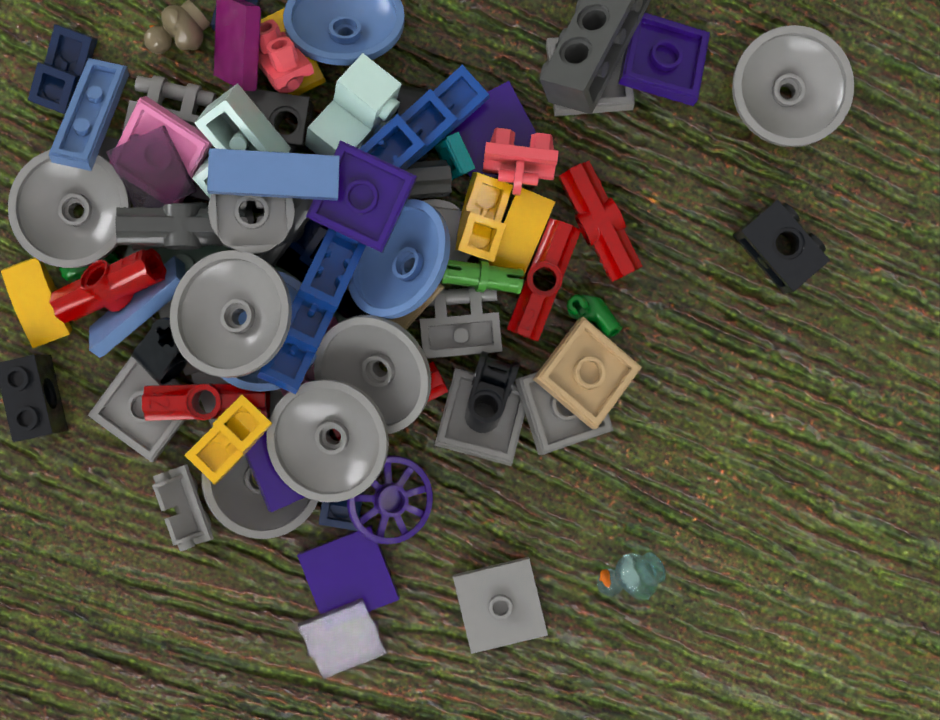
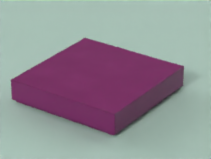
(237, 43)

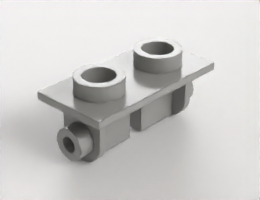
(179, 490)

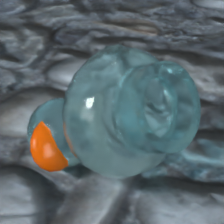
(633, 573)

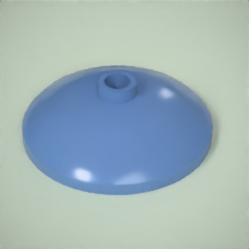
(343, 29)
(409, 267)

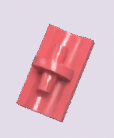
(281, 60)
(520, 163)

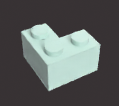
(360, 107)
(238, 125)

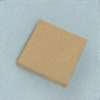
(587, 373)

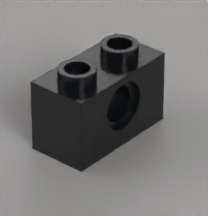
(759, 241)
(31, 397)

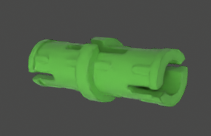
(483, 276)

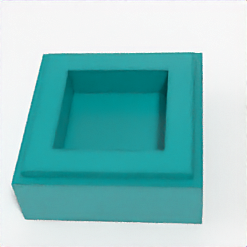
(455, 152)

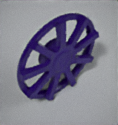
(392, 501)

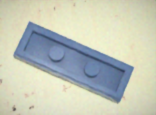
(89, 114)
(273, 174)
(116, 326)

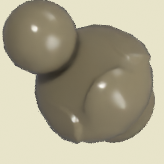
(182, 23)

